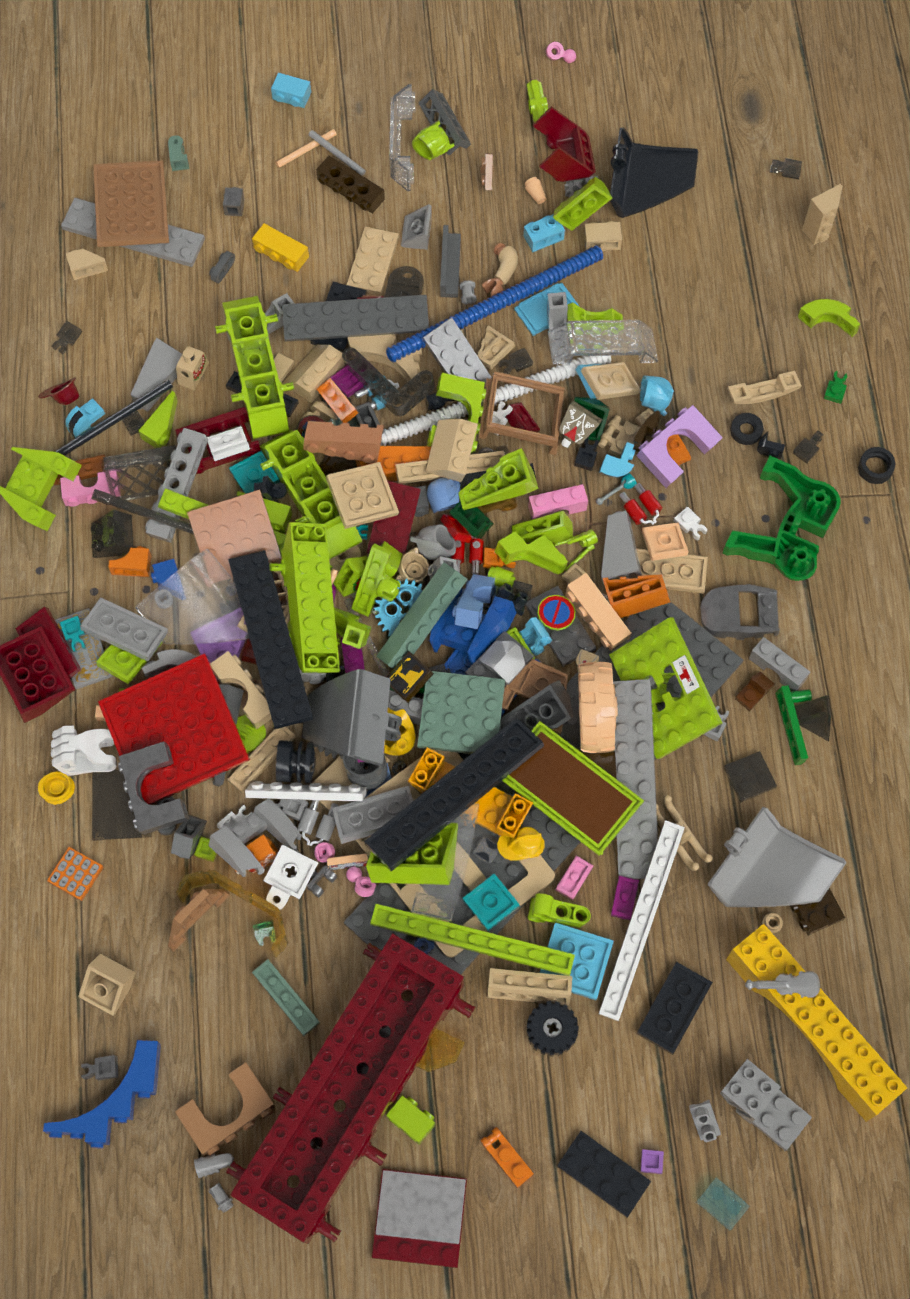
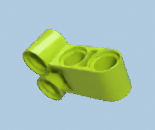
(544, 907)

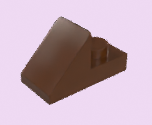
(754, 691)

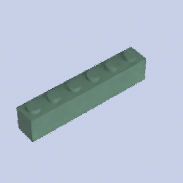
(422, 615)

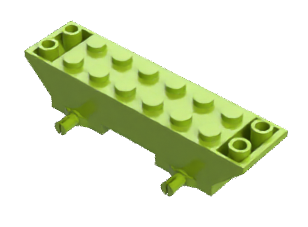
(255, 366)
(308, 489)
(310, 597)

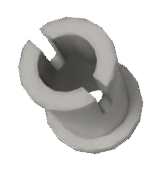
(221, 1198)

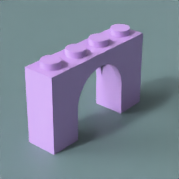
(690, 424)

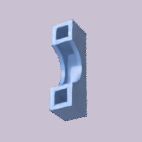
(470, 604)

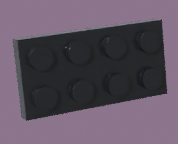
(337, 293)
(674, 1008)
(604, 1174)

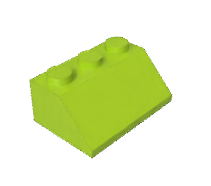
(582, 204)

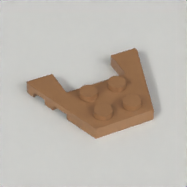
(530, 681)
(191, 913)

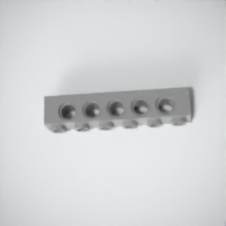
(186, 439)

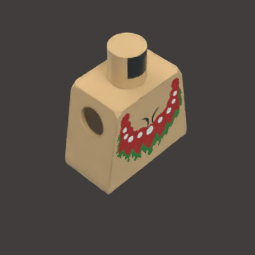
(191, 367)

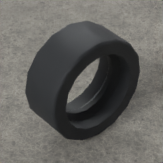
(883, 454)

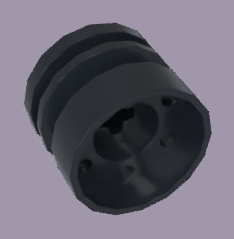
(295, 761)

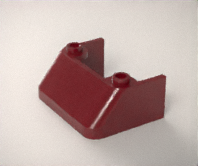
(572, 147)

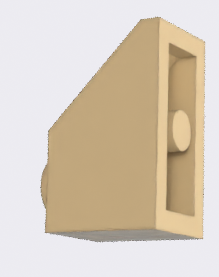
(85, 263)

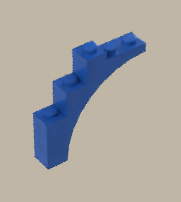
(97, 1123)

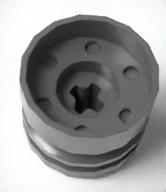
(364, 777)

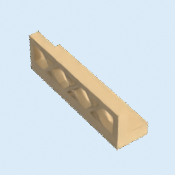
(529, 986)

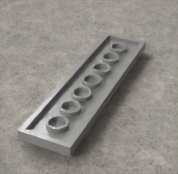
(182, 244)

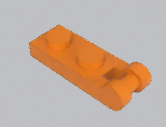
(507, 1158)

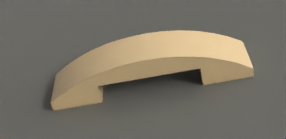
(766, 390)

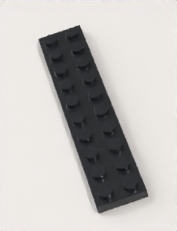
(270, 640)
(453, 794)

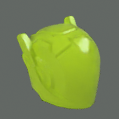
(431, 142)

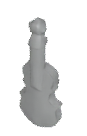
(805, 984)

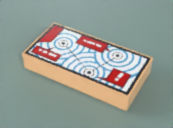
(345, 862)

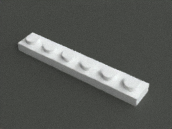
(305, 792)

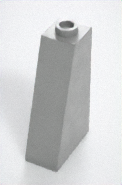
(156, 370)
(620, 550)

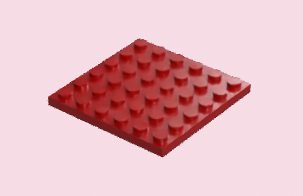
(185, 712)

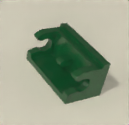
(472, 519)

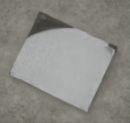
(110, 808)

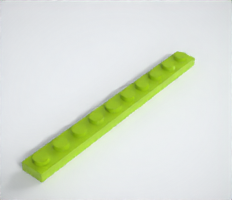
(472, 939)

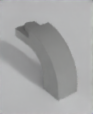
(556, 309)
(167, 660)

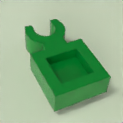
(836, 389)

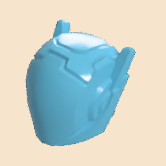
(656, 393)

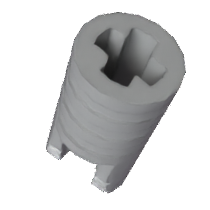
(211, 1164)

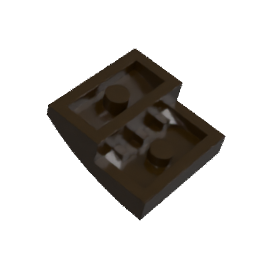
(647, 429)

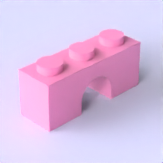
(74, 493)
(571, 499)

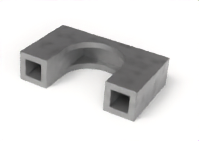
(135, 768)

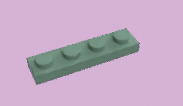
(286, 997)

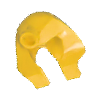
(407, 738)

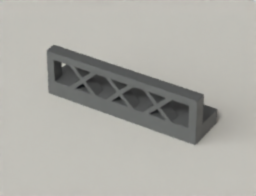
(446, 117)
(450, 263)

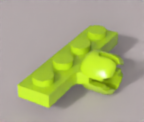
(375, 582)

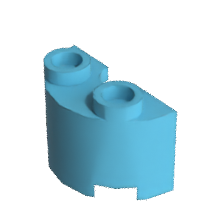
(535, 636)

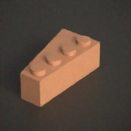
(344, 441)

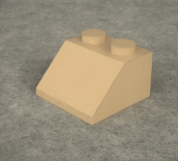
(106, 984)

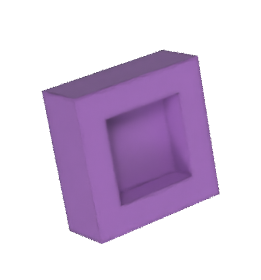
(652, 1161)

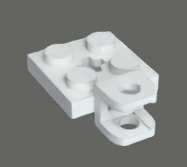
(282, 884)

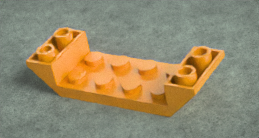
(497, 809)

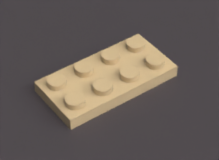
(373, 260)

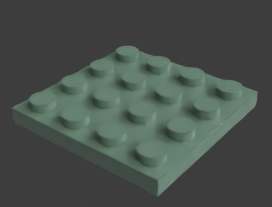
(460, 712)

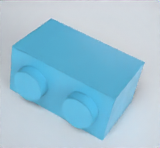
(291, 90)

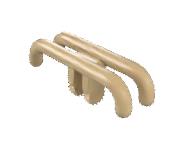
(686, 836)

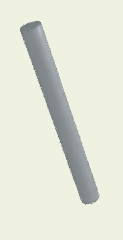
(337, 153)

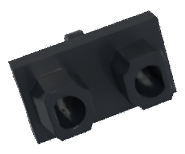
(271, 490)
(519, 600)

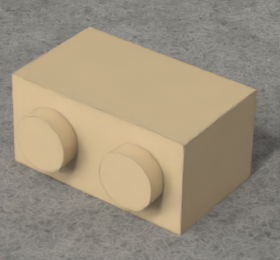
(604, 235)

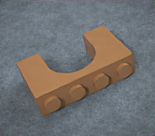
(210, 1136)

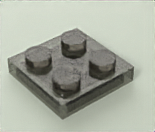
(750, 776)

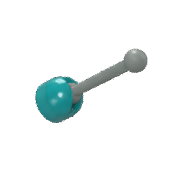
(627, 482)

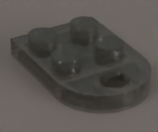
(402, 286)

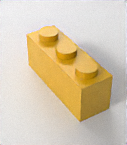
(280, 247)

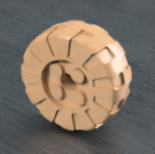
(597, 707)

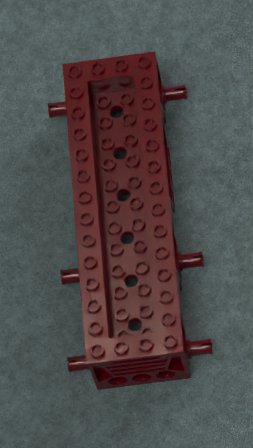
(335, 1077)

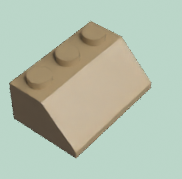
(822, 215)
(315, 370)
(451, 448)

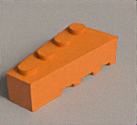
(393, 455)

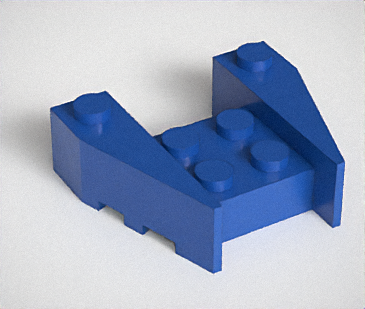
(469, 639)

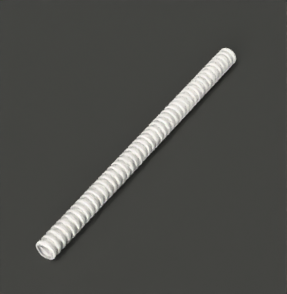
(502, 394)

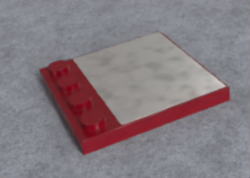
(419, 1218)

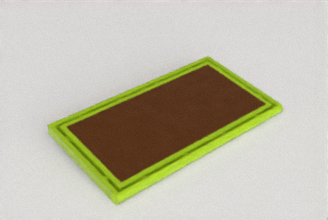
(574, 791)

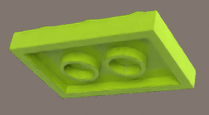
(121, 663)

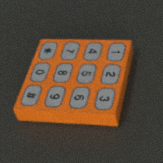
(75, 874)

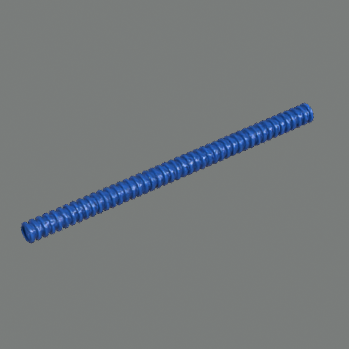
(502, 300)

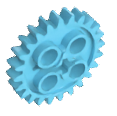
(392, 621)

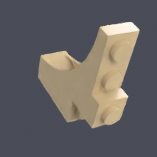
(374, 350)

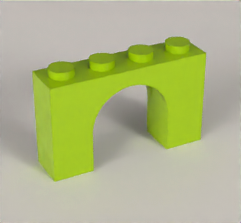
(467, 392)

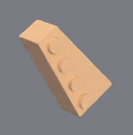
(597, 612)

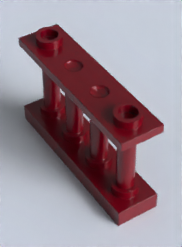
(221, 424)

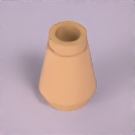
(535, 189)

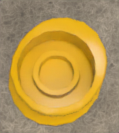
(56, 787)

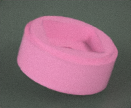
(324, 851)

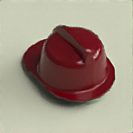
(62, 393)

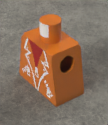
(263, 850)

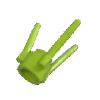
(586, 539)

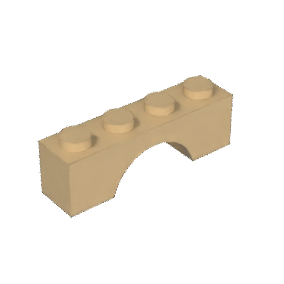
(229, 672)

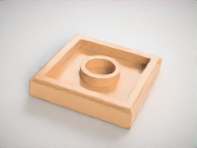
(664, 541)

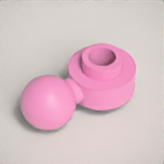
(569, 55)
(363, 884)

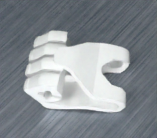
(81, 753)

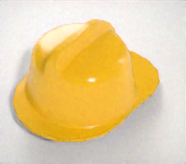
(525, 844)

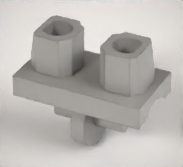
(705, 1121)

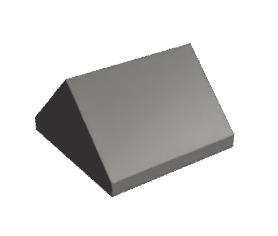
(417, 228)

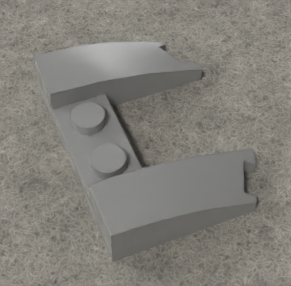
(230, 841)

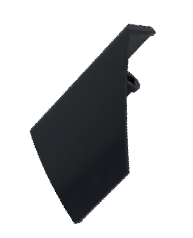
(648, 174)

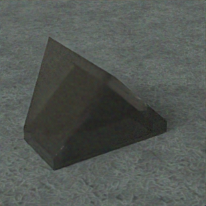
(815, 716)

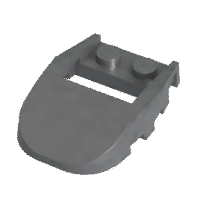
(722, 616)

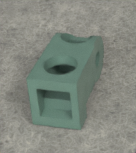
(178, 159)

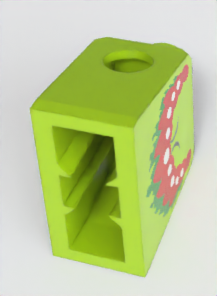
(350, 575)

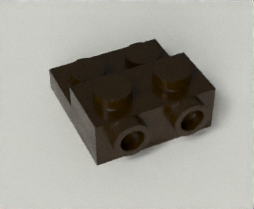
(818, 914)

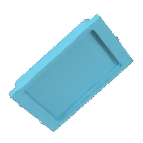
(534, 309)

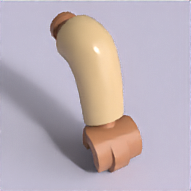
(509, 259)

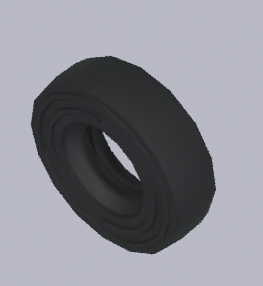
(746, 439)

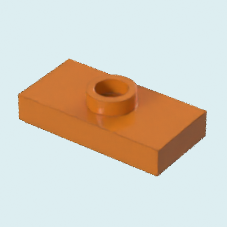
(677, 449)

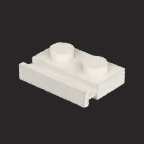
(228, 443)

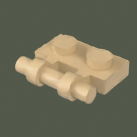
(626, 434)

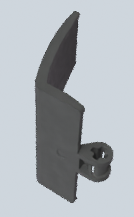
(353, 716)

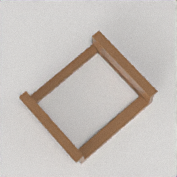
(489, 401)

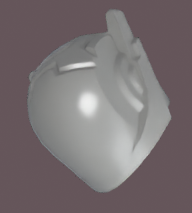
(435, 542)

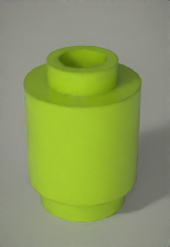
(501, 576)

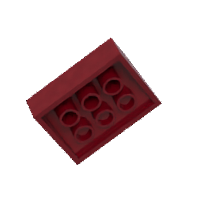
(33, 674)

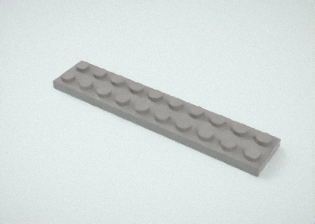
(637, 772)

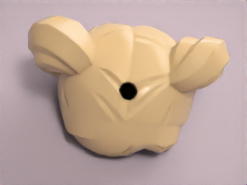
(410, 563)

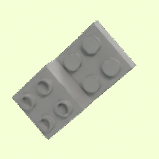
(764, 1105)

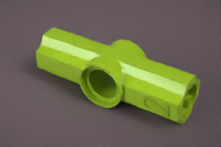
(537, 101)

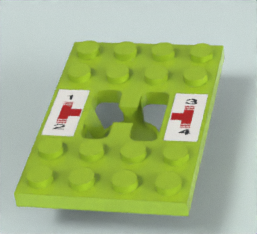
(683, 716)

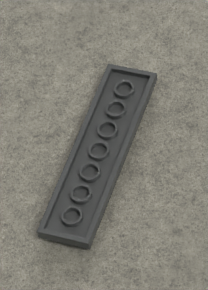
(355, 318)

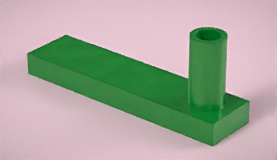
(791, 724)

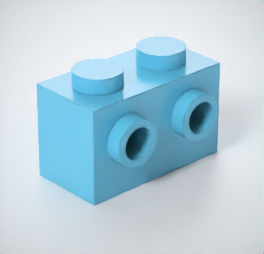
(543, 233)

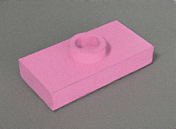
(574, 878)

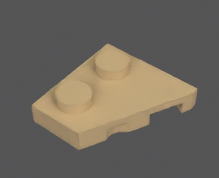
(494, 348)

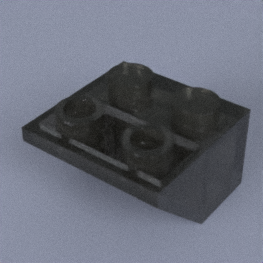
(112, 535)

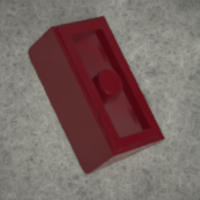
(521, 418)

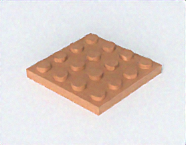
(235, 529)

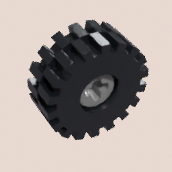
(558, 1041)

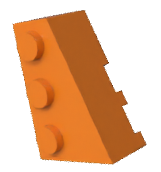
(636, 594)

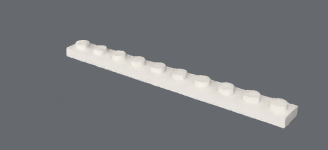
(641, 921)

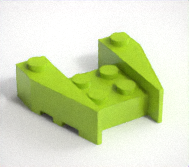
(33, 482)

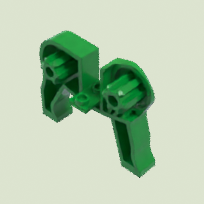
(812, 510)

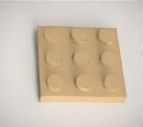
(362, 495)

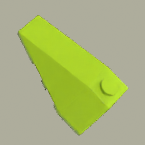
(503, 481)

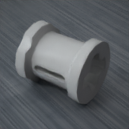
(468, 294)

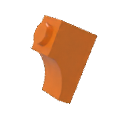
(135, 563)

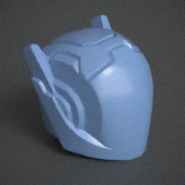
(443, 494)

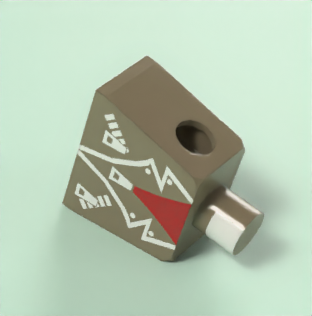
(577, 424)

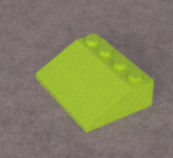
(428, 865)

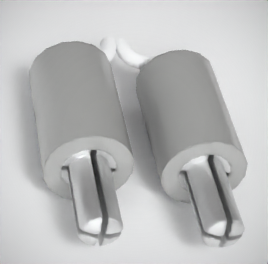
(308, 821)

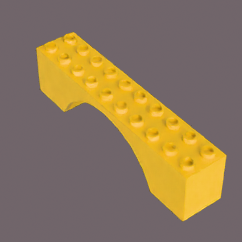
(852, 1061)

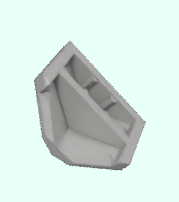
(504, 660)

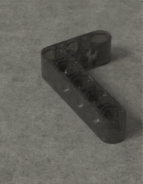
(383, 385)

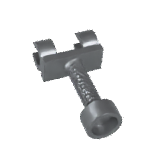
(316, 877)

